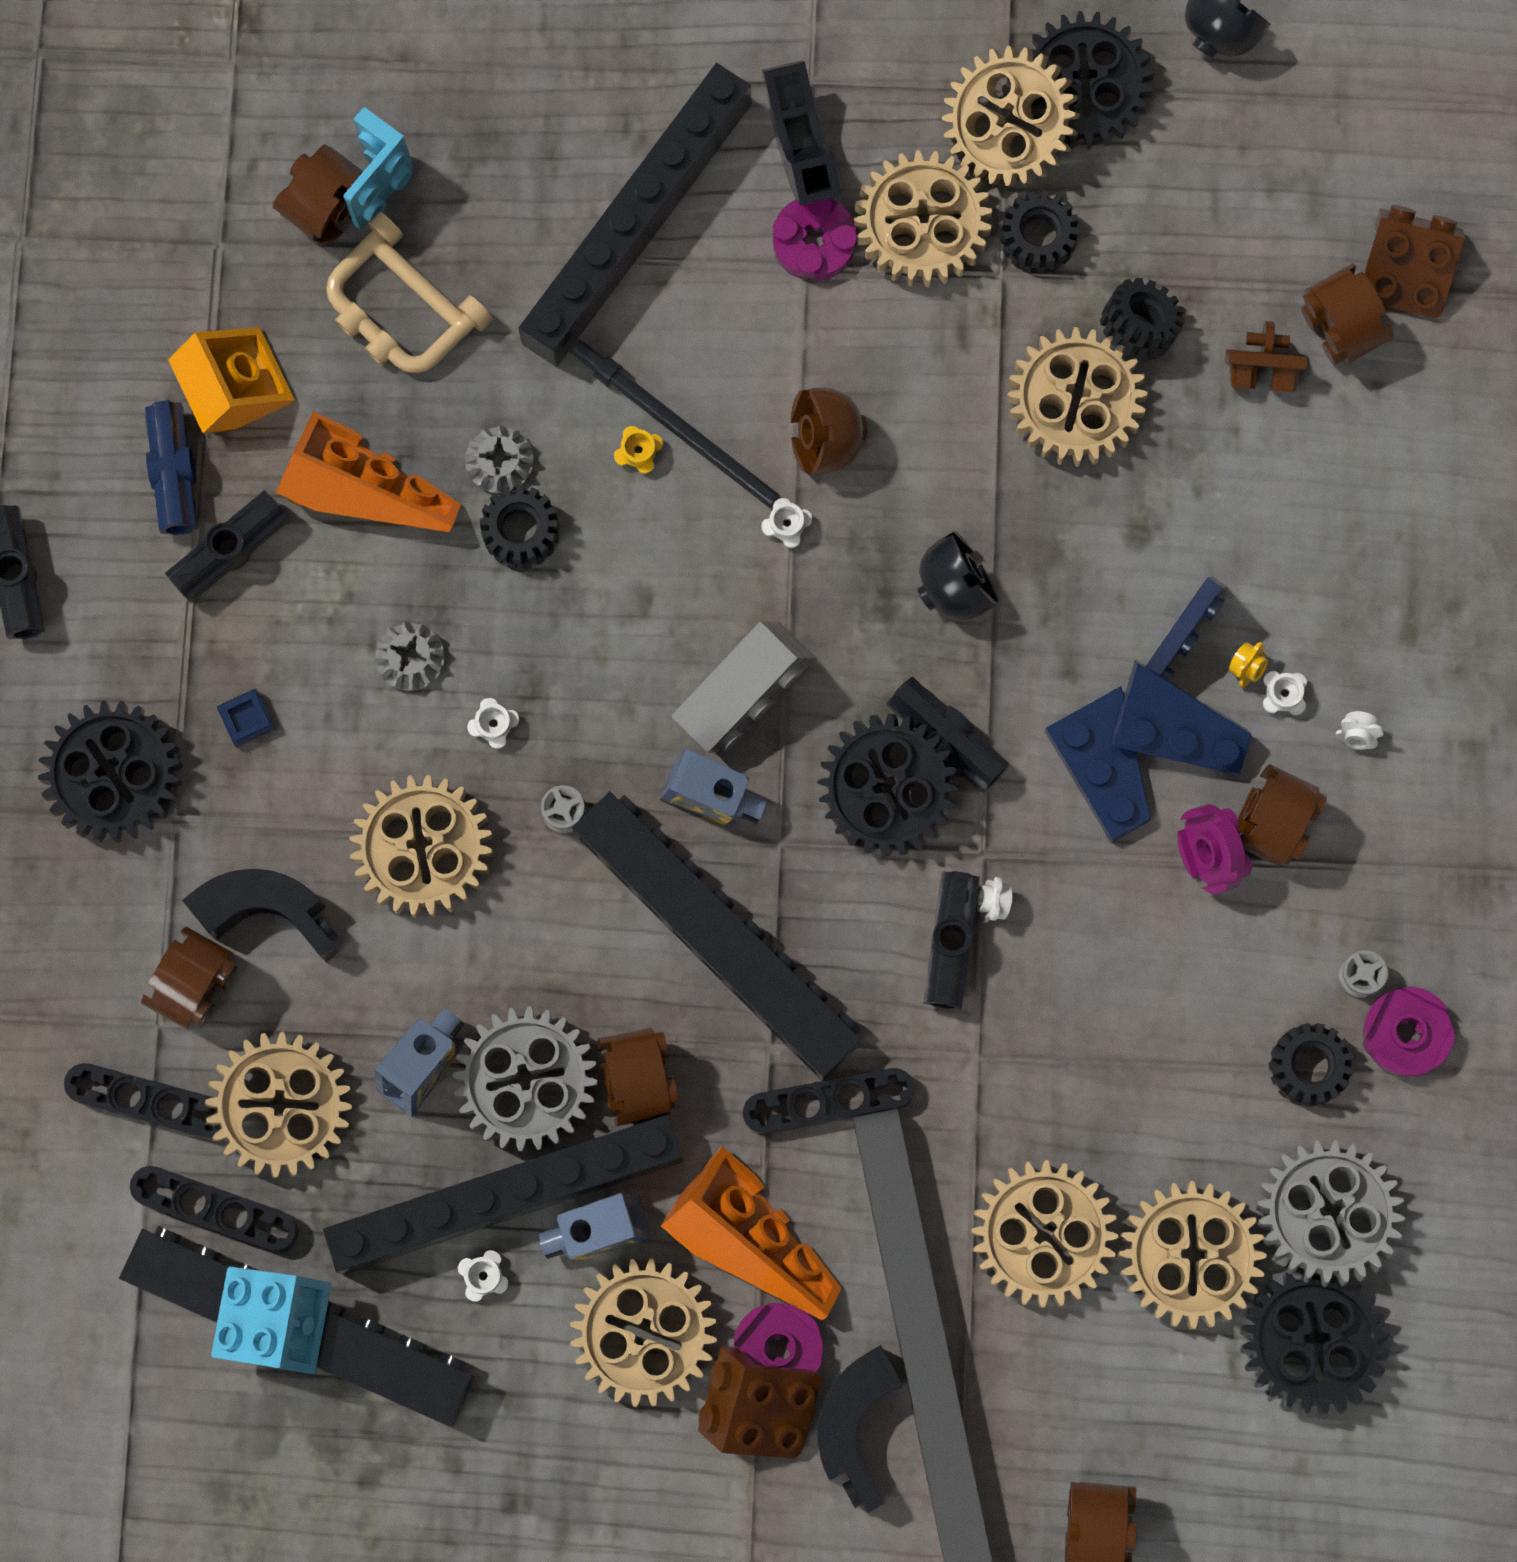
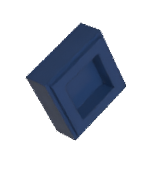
(245, 718)

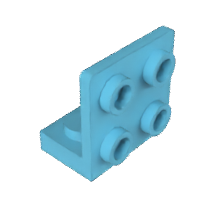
(388, 167)
(271, 1319)

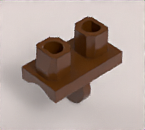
(1285, 367)

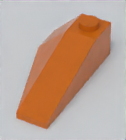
(344, 478)
(736, 1229)

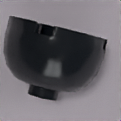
(1224, 26)
(955, 580)

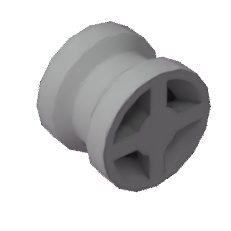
(560, 801)
(1370, 969)

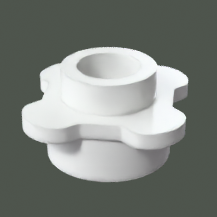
(785, 510)
(1293, 684)
(489, 711)
(1360, 730)
(994, 900)
(472, 1268)

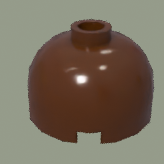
(828, 430)

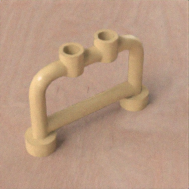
(382, 345)

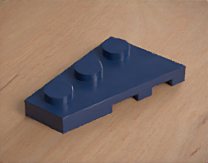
(1183, 635)
(1176, 726)
(1103, 773)

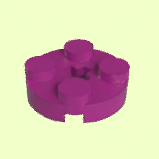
(810, 260)
(1213, 848)
(1432, 1024)
(778, 1321)

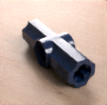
(171, 468)

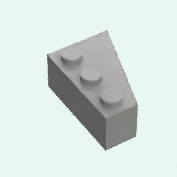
(743, 686)

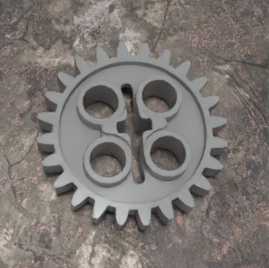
(533, 1119)
(1367, 1198)

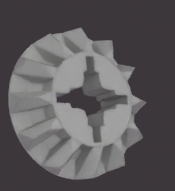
(513, 471)
(416, 674)

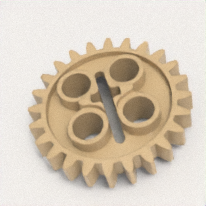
(1028, 82)
(926, 254)
(1039, 387)
(383, 853)
(277, 1146)
(1074, 1205)
(1233, 1256)
(628, 1371)

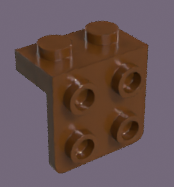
(1413, 260)
(757, 1407)

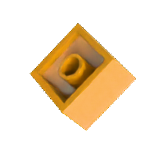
(230, 378)

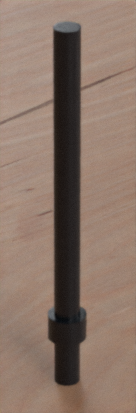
(610, 373)

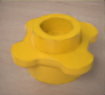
(637, 437)
(1249, 663)

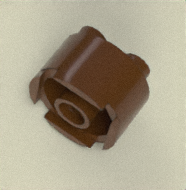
(316, 194)
(1347, 315)
(1278, 815)
(189, 979)
(636, 1076)
(1100, 1523)

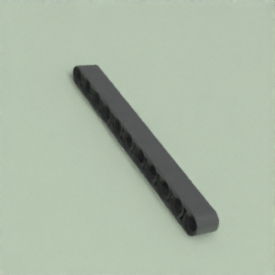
(921, 1338)

